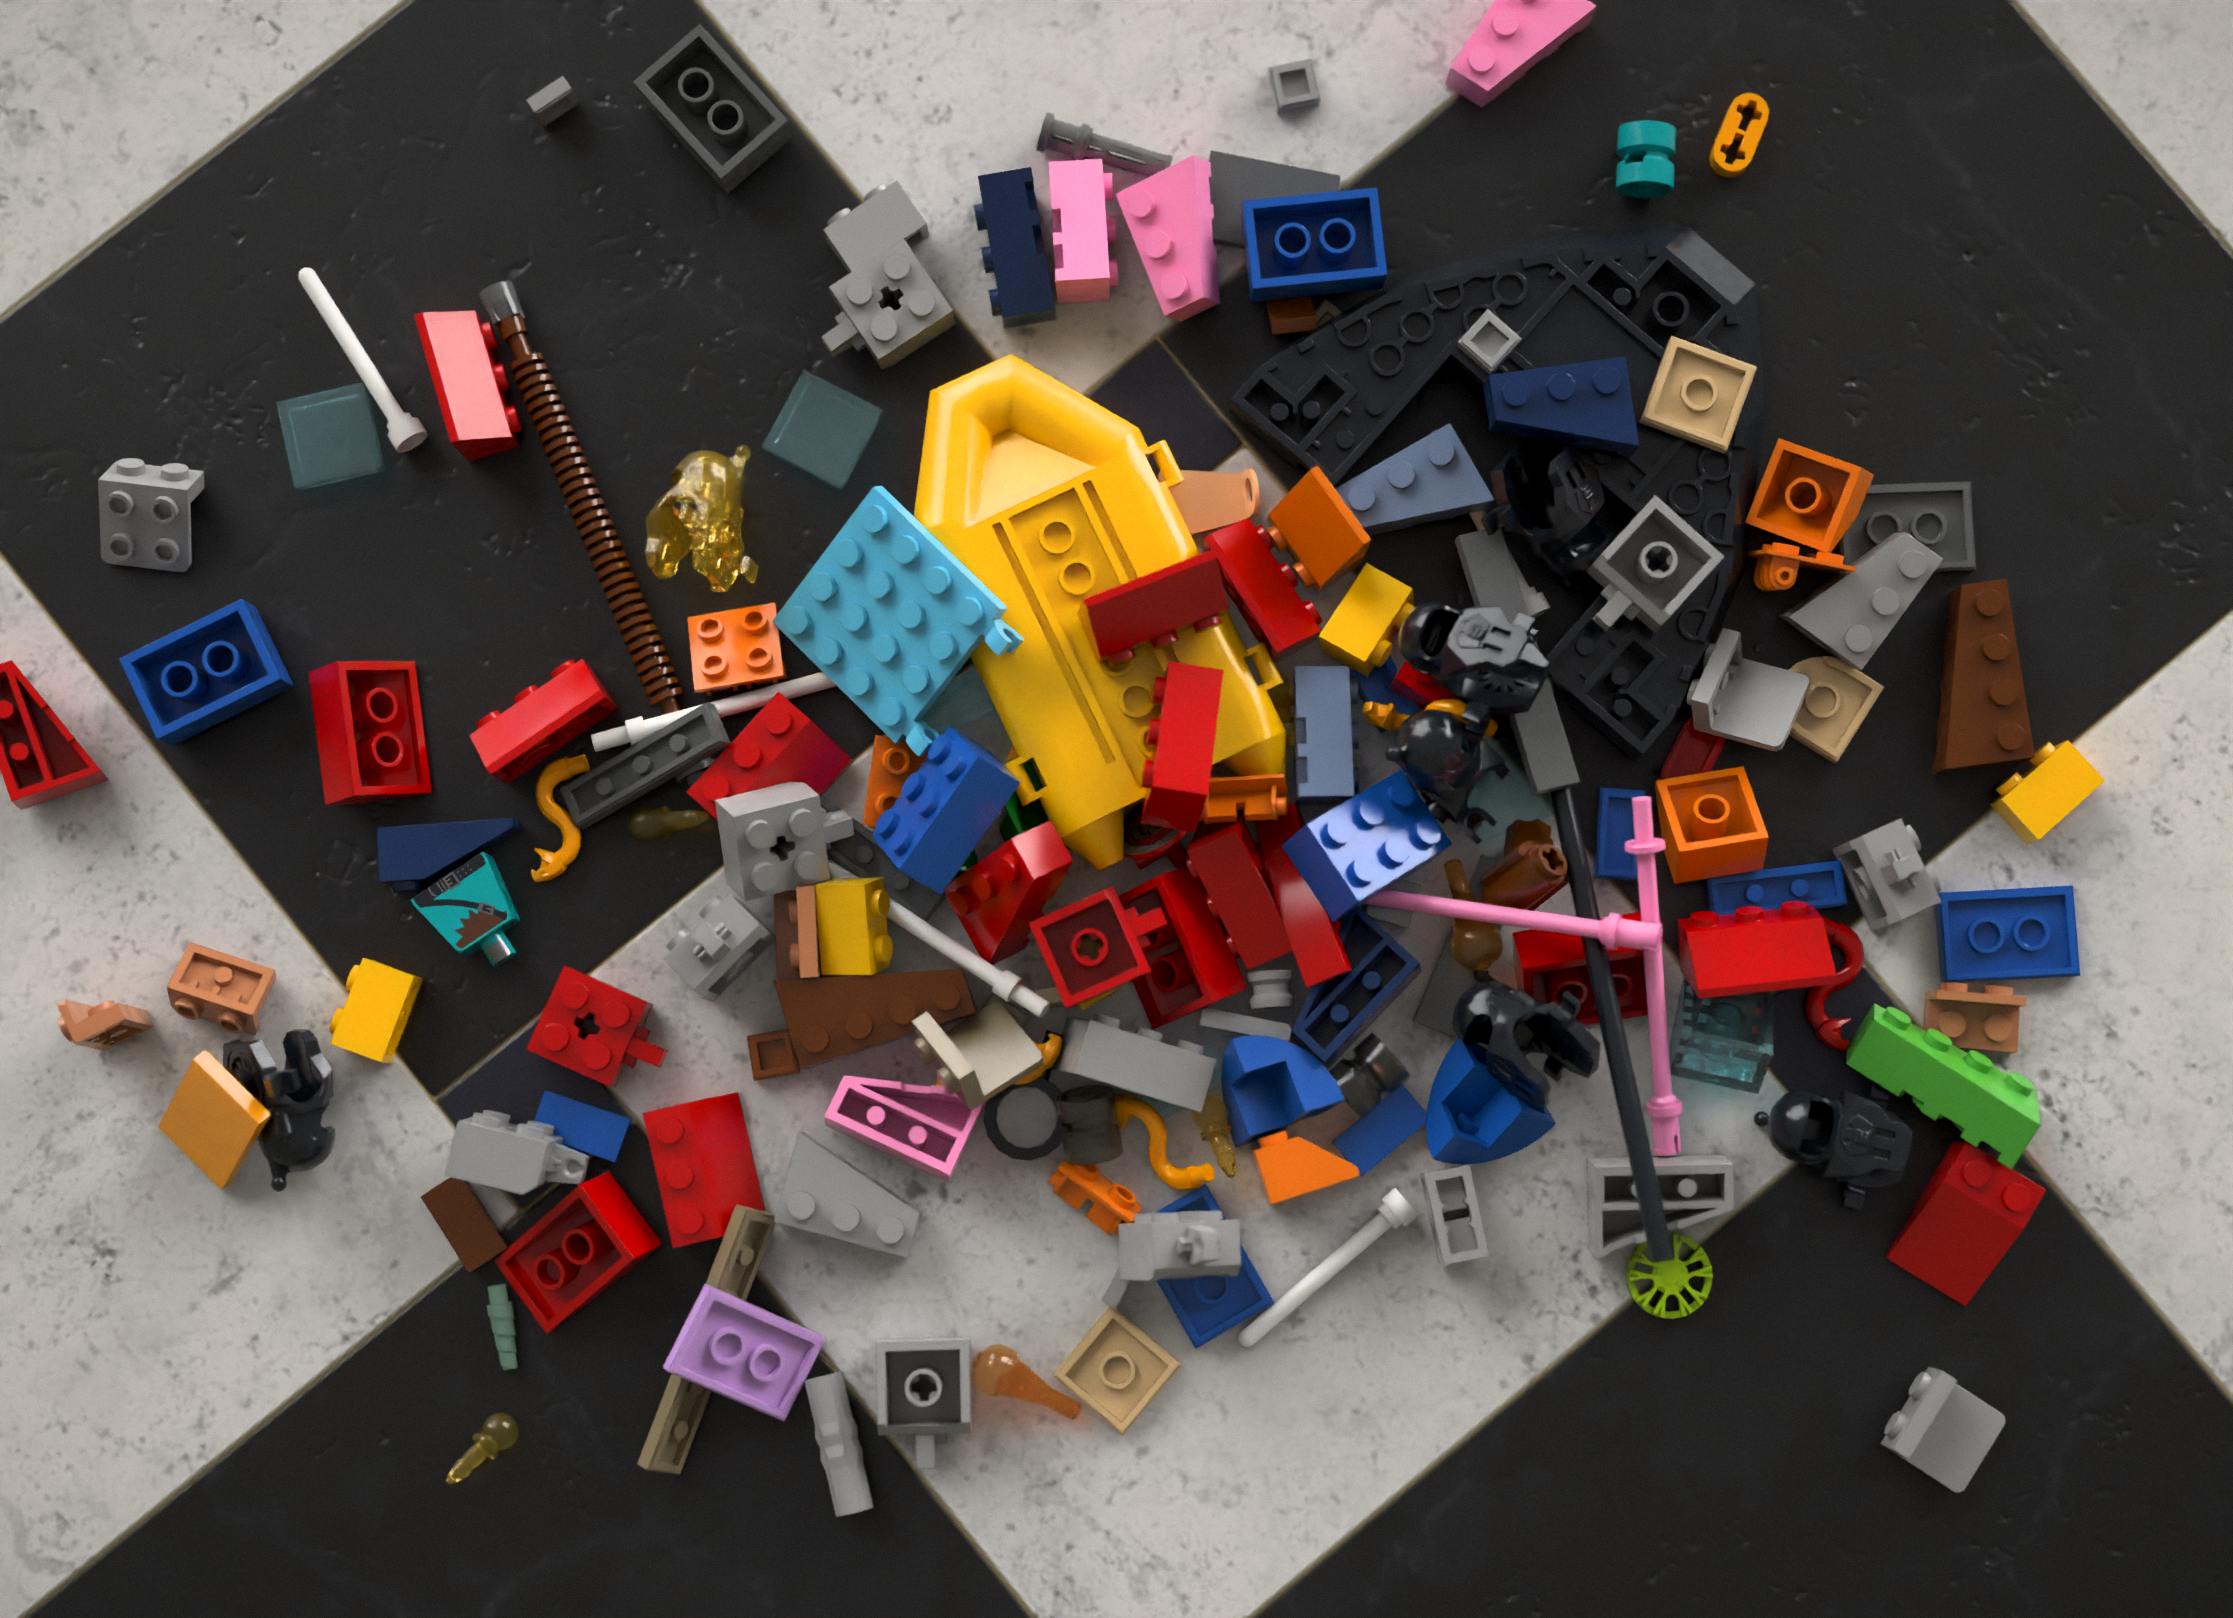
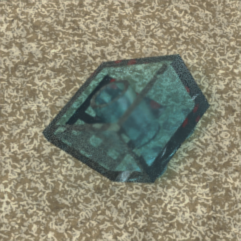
(1722, 1039)

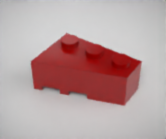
(1238, 889)
(1009, 891)

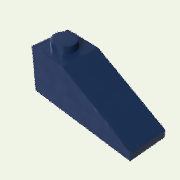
(432, 851)

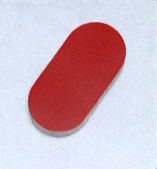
(1691, 752)

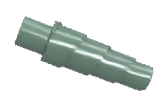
(502, 1324)

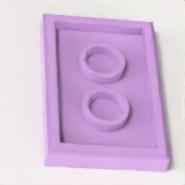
(744, 1352)

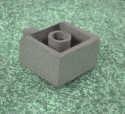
(871, 325)
(1635, 588)
(777, 838)
(1888, 874)
(718, 946)
(512, 1155)
(1179, 1246)
(905, 1411)

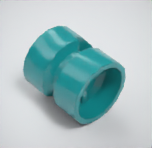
(1645, 162)

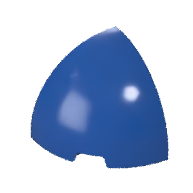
(1272, 1087)
(1474, 1115)

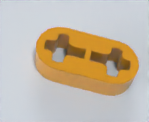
(1748, 139)

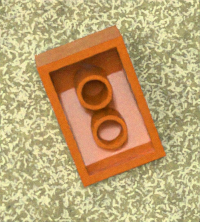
(1317, 532)

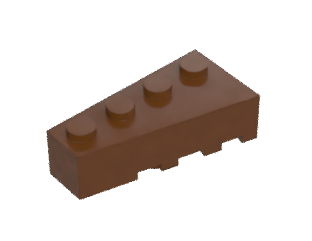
(1981, 685)
(859, 1012)

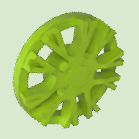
(1670, 1278)

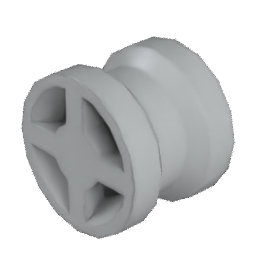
(1270, 989)

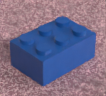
(1313, 244)
(206, 672)
(944, 809)
(1366, 845)

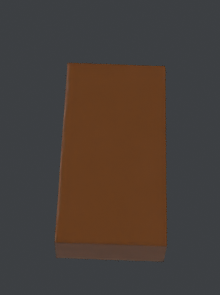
(465, 1223)

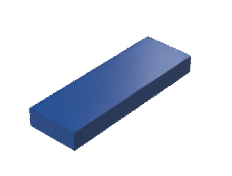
(1812, 883)

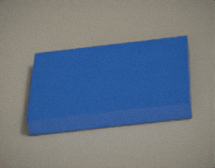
(2007, 934)
(1213, 1303)

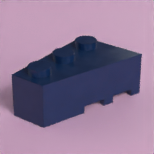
(1014, 248)
(1566, 403)
(1347, 1005)

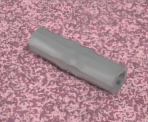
(839, 1444)

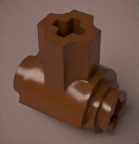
(1529, 868)

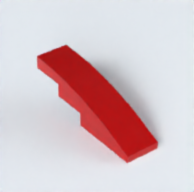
(1306, 922)

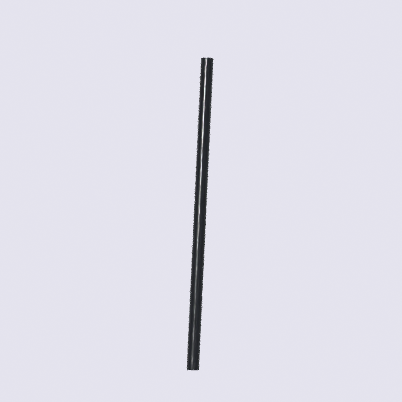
(1613, 1031)

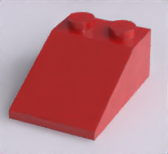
(1964, 1222)
(577, 1251)

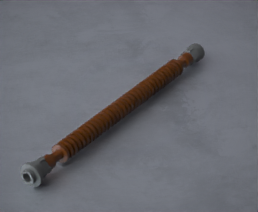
(587, 509)

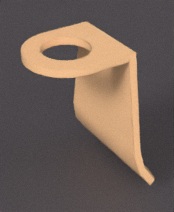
(1215, 498)

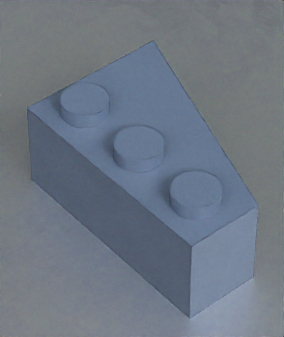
(1418, 486)
(1324, 735)

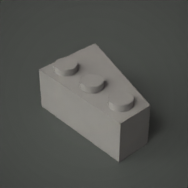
(1861, 607)
(1136, 1061)
(1690, 1190)
(843, 1203)

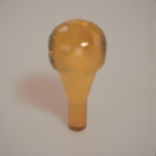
(1474, 943)
(1002, 1373)

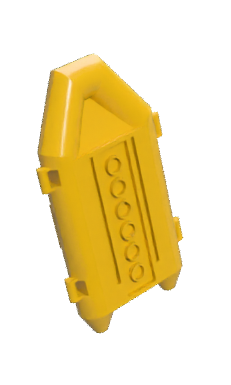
(1046, 510)

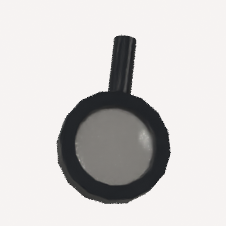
(1025, 1118)

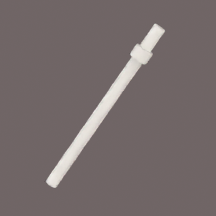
(639, 729)
(1004, 984)

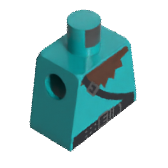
(472, 909)

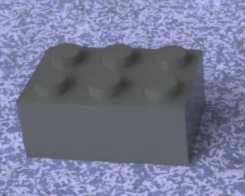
(713, 108)

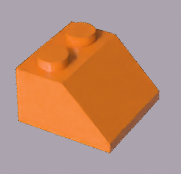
(1808, 496)
(1710, 825)
(1297, 1167)

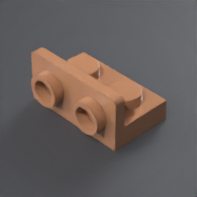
(797, 934)
(220, 989)
(1975, 1019)
(102, 1024)

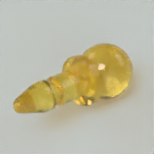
(1283, 701)
(649, 823)
(1215, 1129)
(497, 1434)

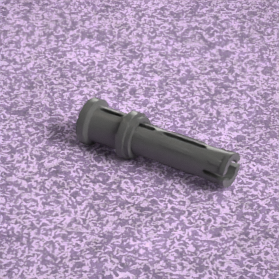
(1084, 136)

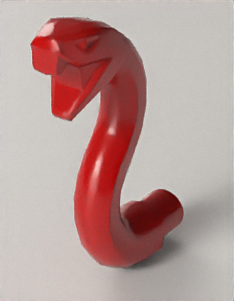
(1830, 1029)

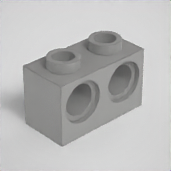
(1454, 1214)

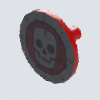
(1149, 842)

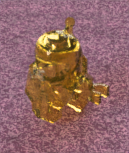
(712, 531)

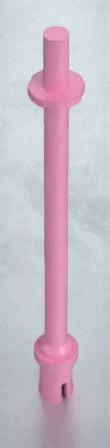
(1611, 930)
(1663, 1105)

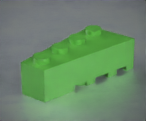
(1947, 1081)

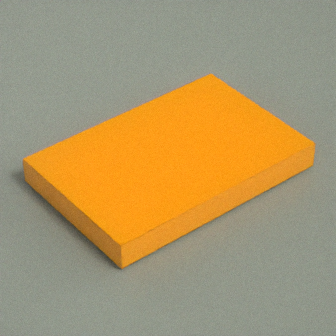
(213, 1119)

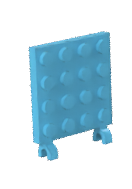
(893, 617)

